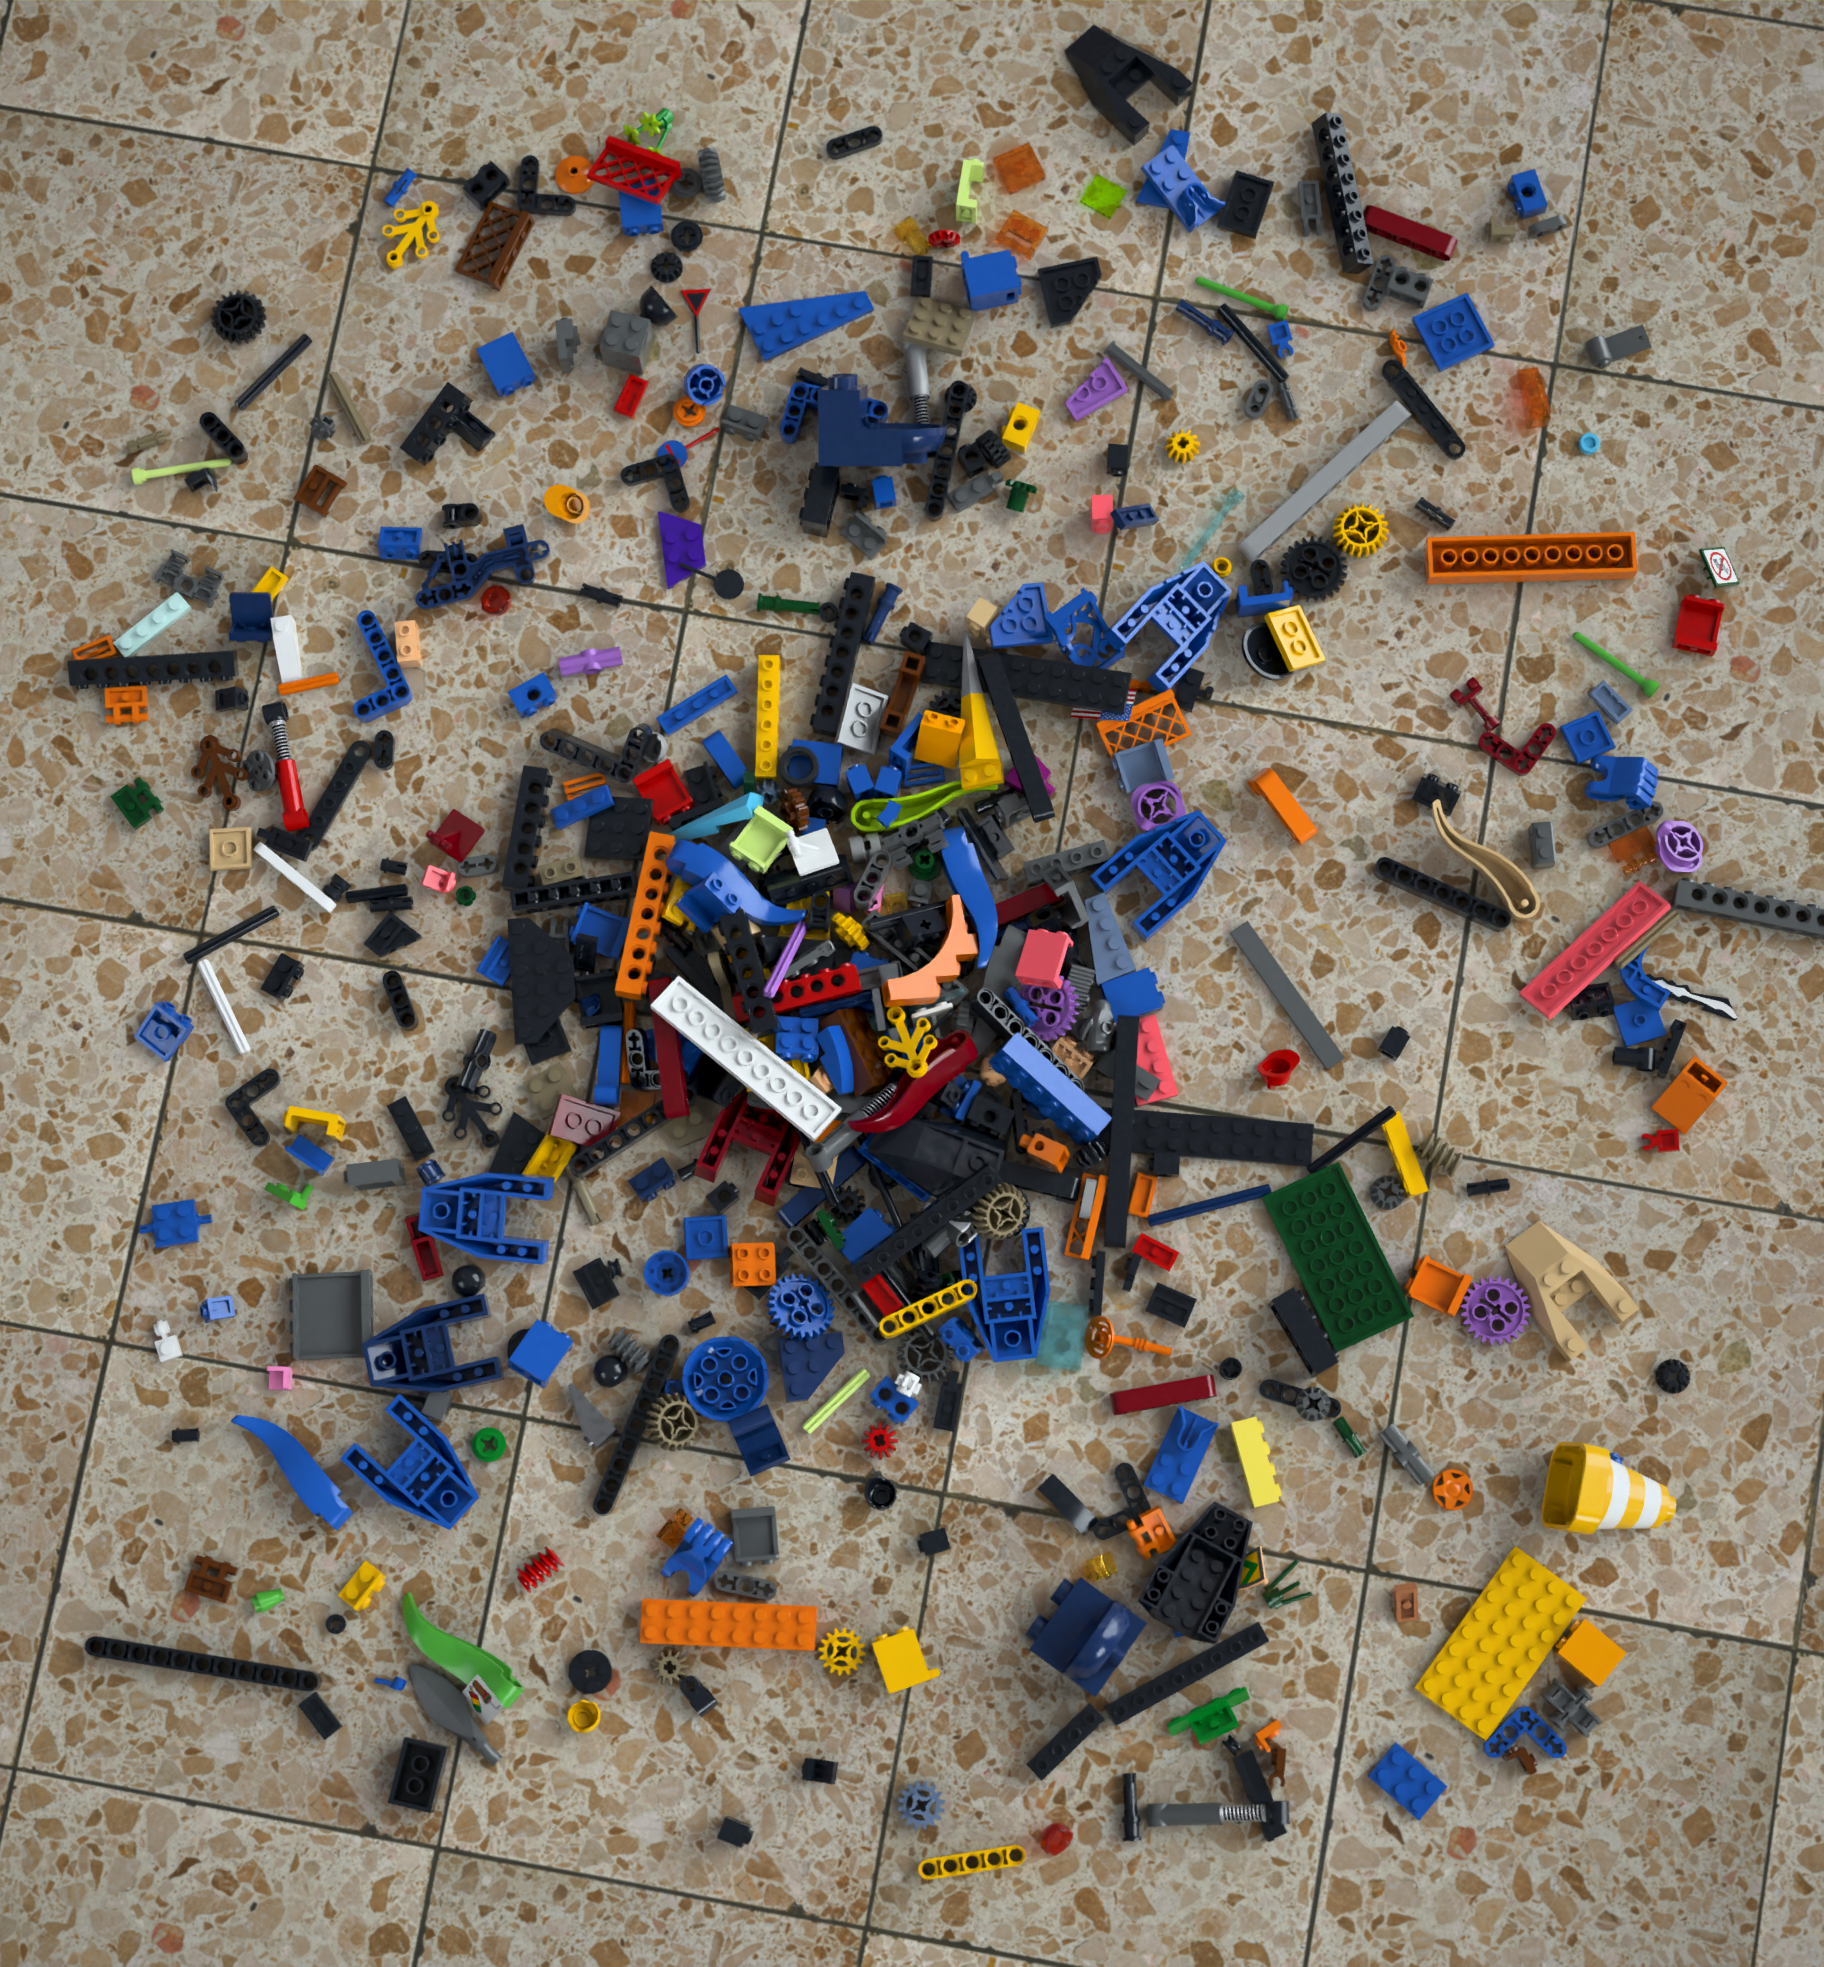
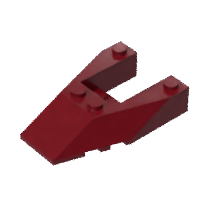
(759, 1130)

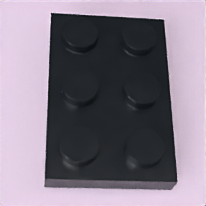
(1245, 204)

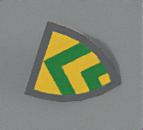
(1253, 1570)

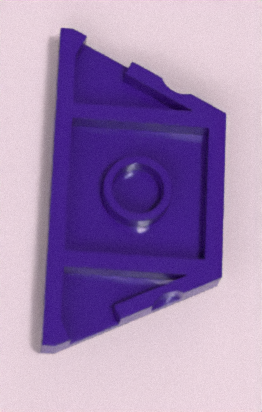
(680, 544)

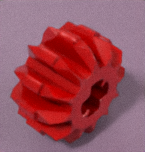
(872, 1442)

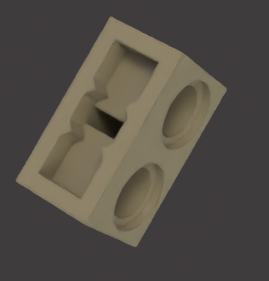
(562, 871)

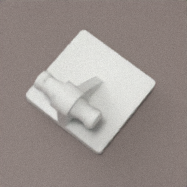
(812, 851)
(932, 1015)

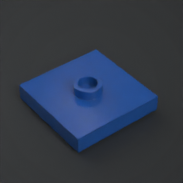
(1587, 737)
(1638, 1022)
(706, 1237)

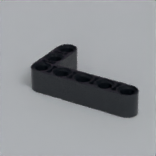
(599, 754)

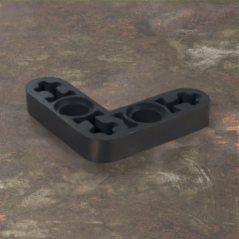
(537, 199)
(667, 474)
(647, 1073)
(245, 1109)
(1130, 1512)

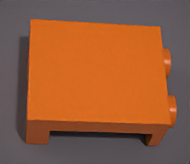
(1437, 1286)

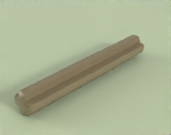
(349, 407)
(1646, 939)

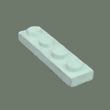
(152, 625)

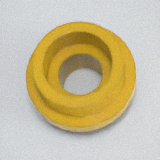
(1224, 562)

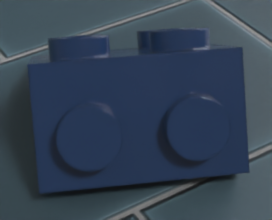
(251, 616)

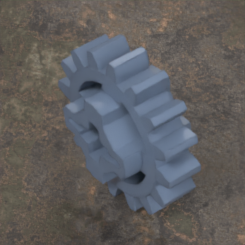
(915, 1796)

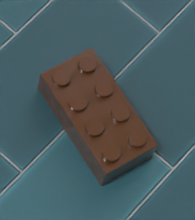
(867, 1058)

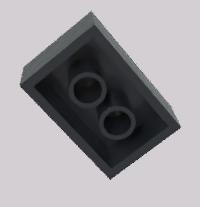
(820, 500)
(419, 1774)

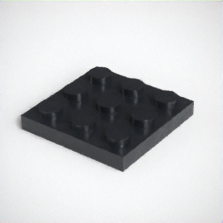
(620, 830)

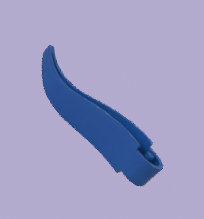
(698, 861)
(968, 881)
(300, 1470)

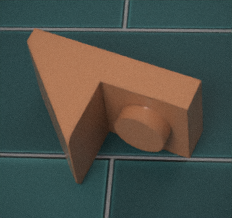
(1405, 1602)

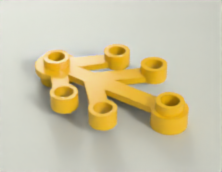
(413, 231)
(908, 1045)

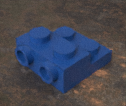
(164, 1030)
(797, 1039)
(961, 1339)

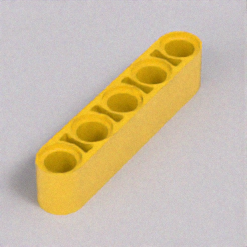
(921, 1317)
(962, 1868)

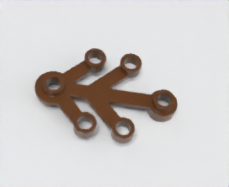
(218, 770)

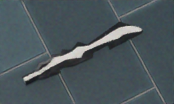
(1682, 993)

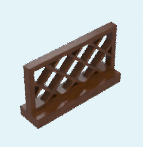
(510, 249)

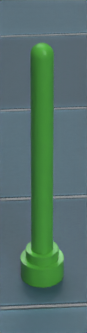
(1279, 311)
(1648, 686)

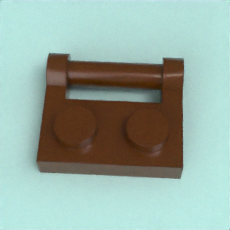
(314, 487)

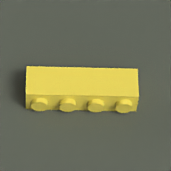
(1255, 1463)

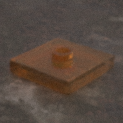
(1019, 168)

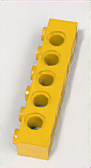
(767, 717)

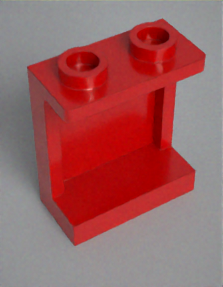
(1698, 625)
(666, 790)

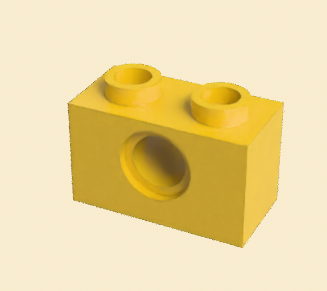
(1021, 415)

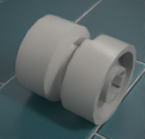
(858, 849)

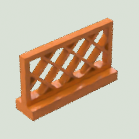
(1141, 710)

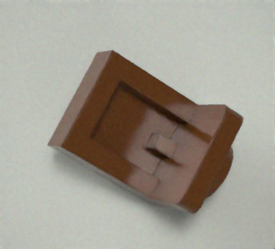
(1526, 1760)

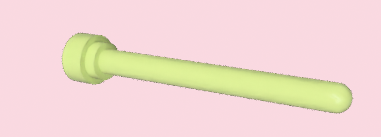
(140, 475)

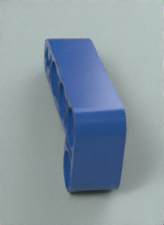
(608, 1084)

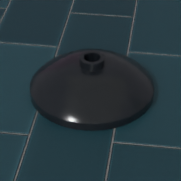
(1263, 653)

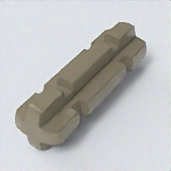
(146, 442)

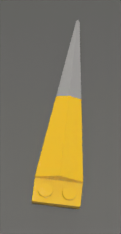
(979, 753)

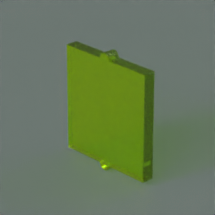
(1103, 196)

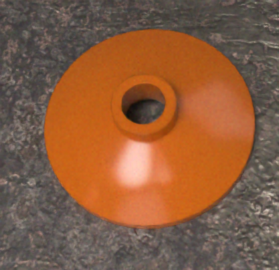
(577, 182)

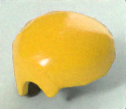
(583, 1716)

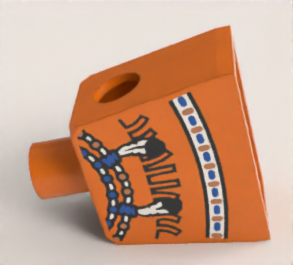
(1053, 1154)

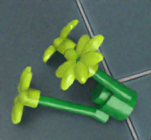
(652, 124)

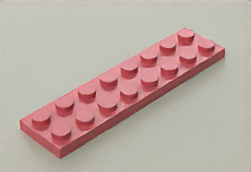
(1594, 950)

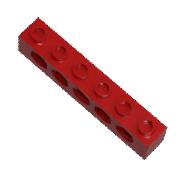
(850, 986)

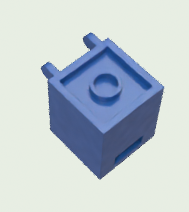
(990, 280)

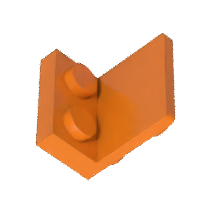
(752, 1264)

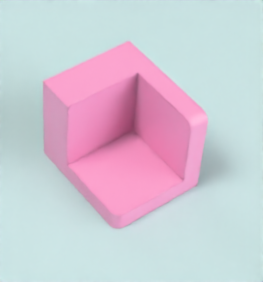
(280, 1378)

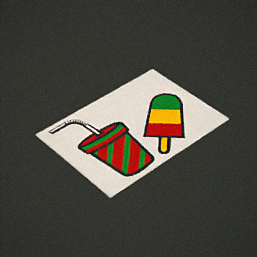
(482, 1700)

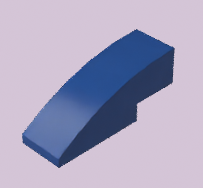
(837, 1059)

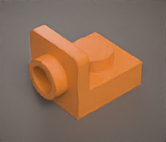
(1270, 1731)

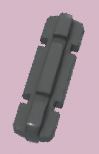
(1288, 401)

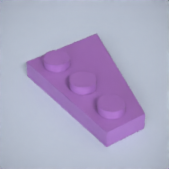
(1097, 391)

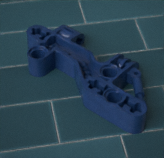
(478, 572)

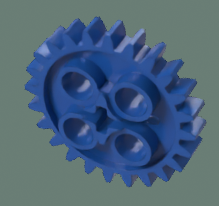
(800, 1306)

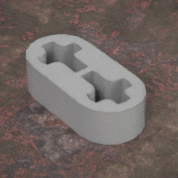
(1088, 1197)

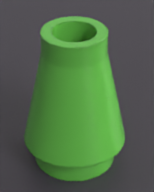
(265, 1600)

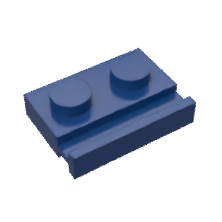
(497, 962)

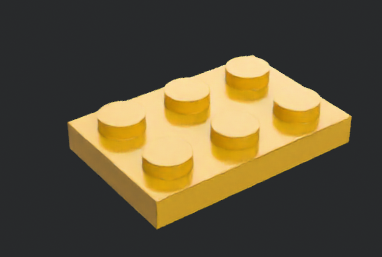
(1294, 638)

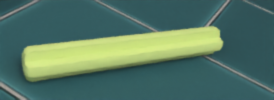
(836, 1400)

